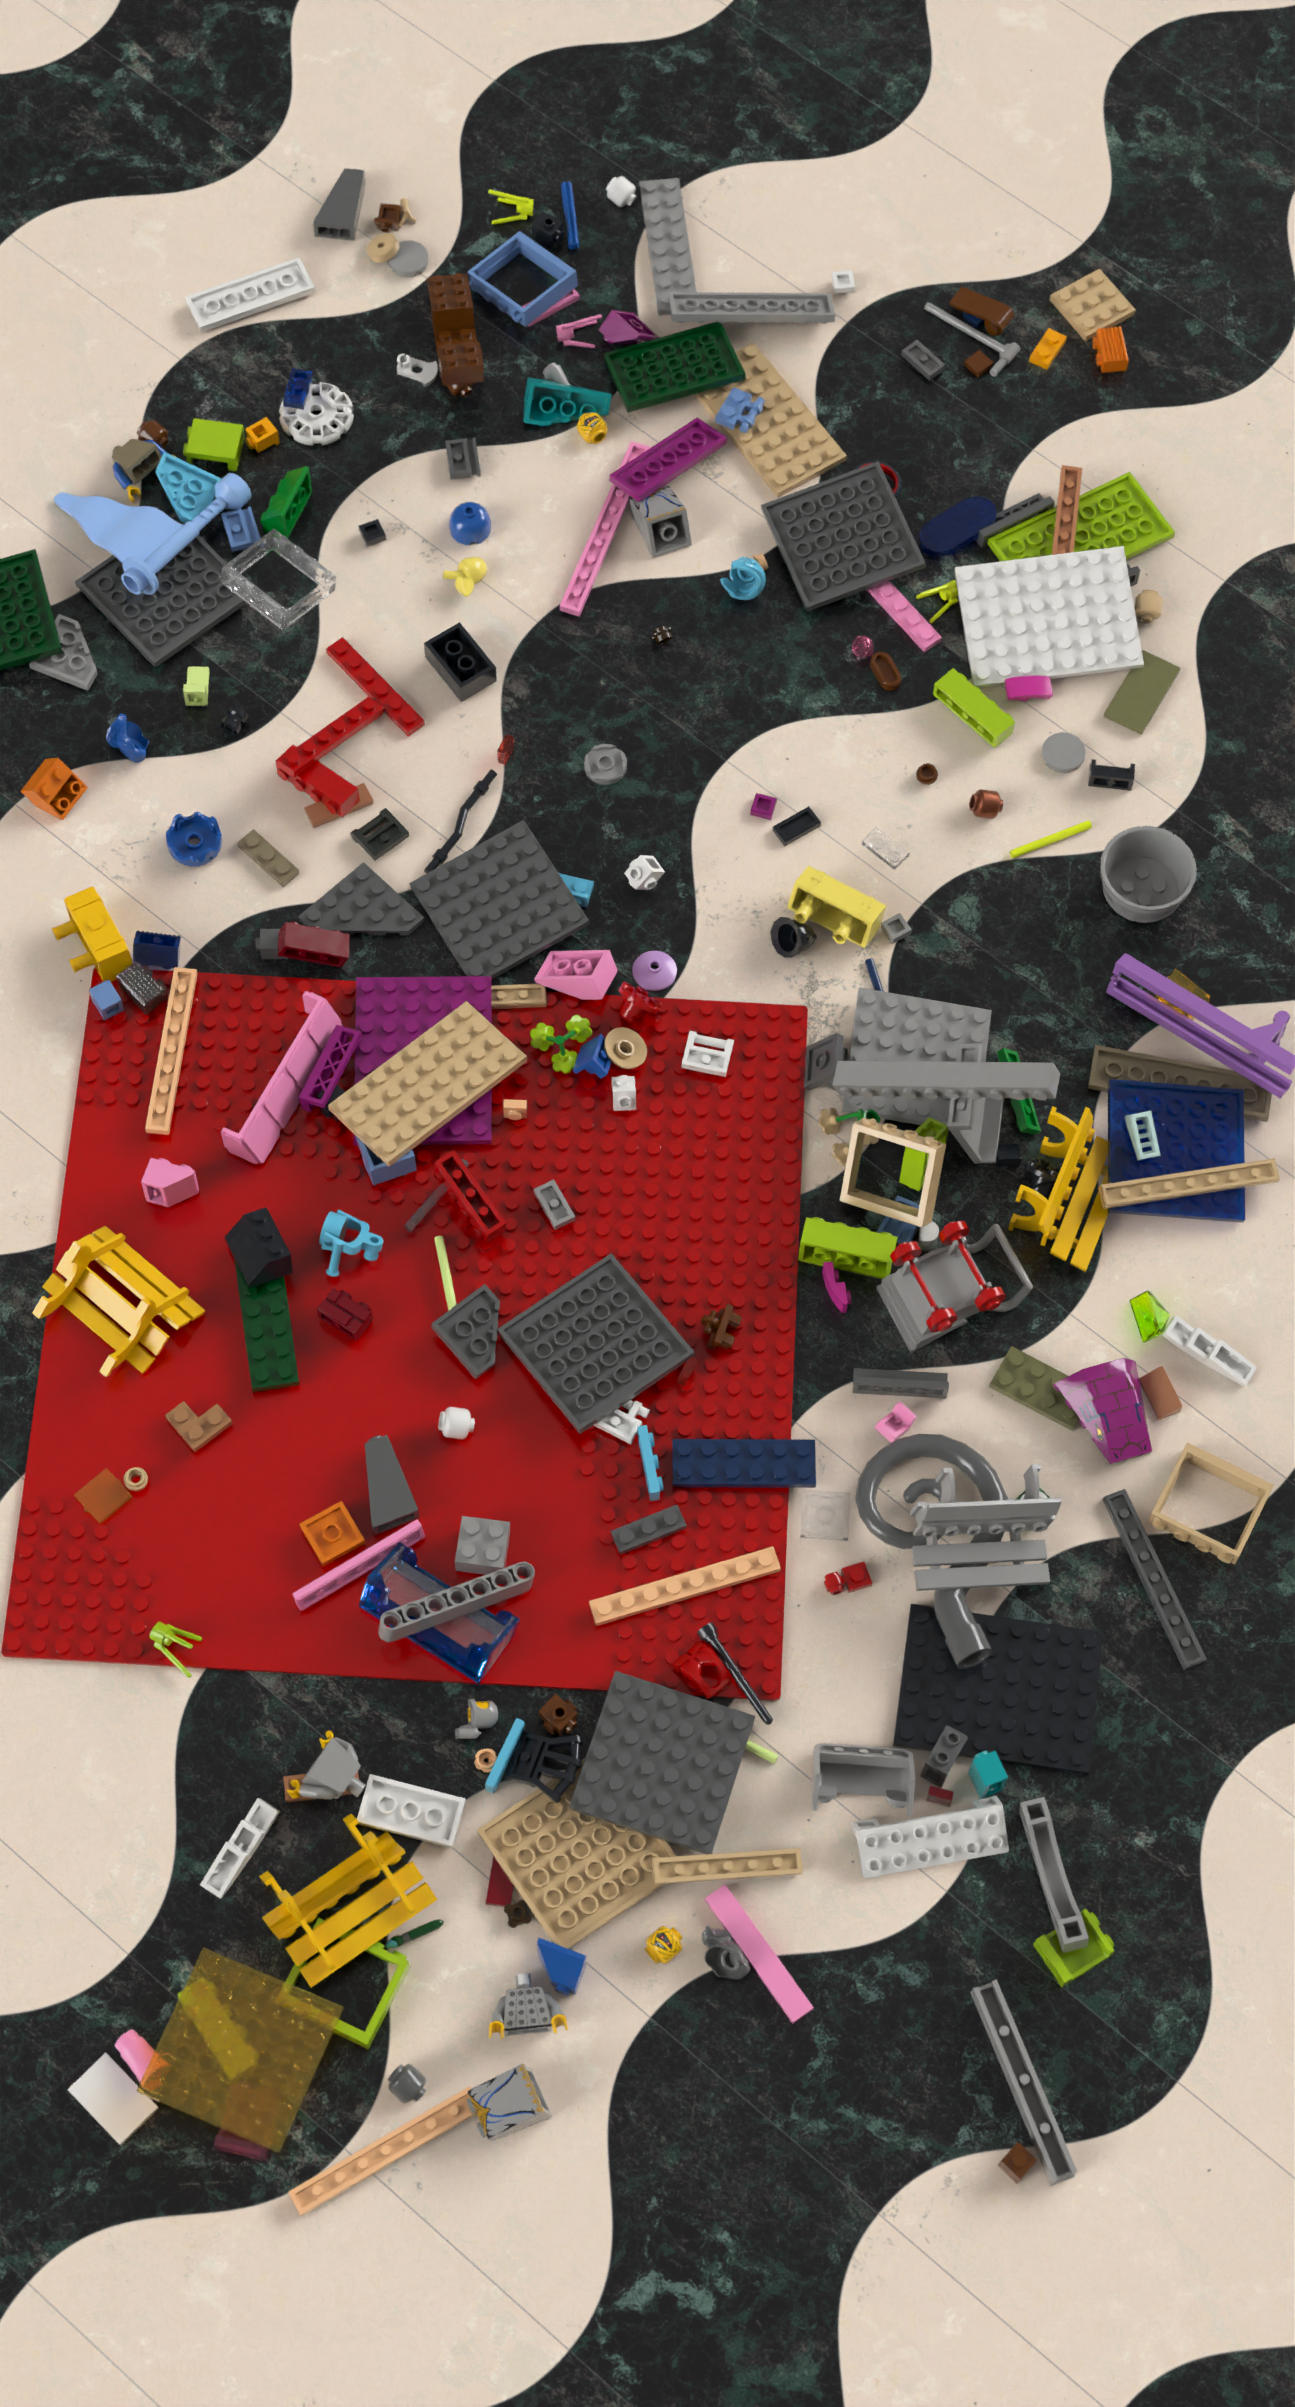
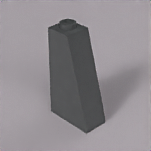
(342, 208)
(388, 1490)

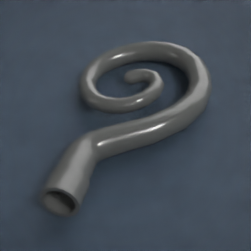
(962, 1633)

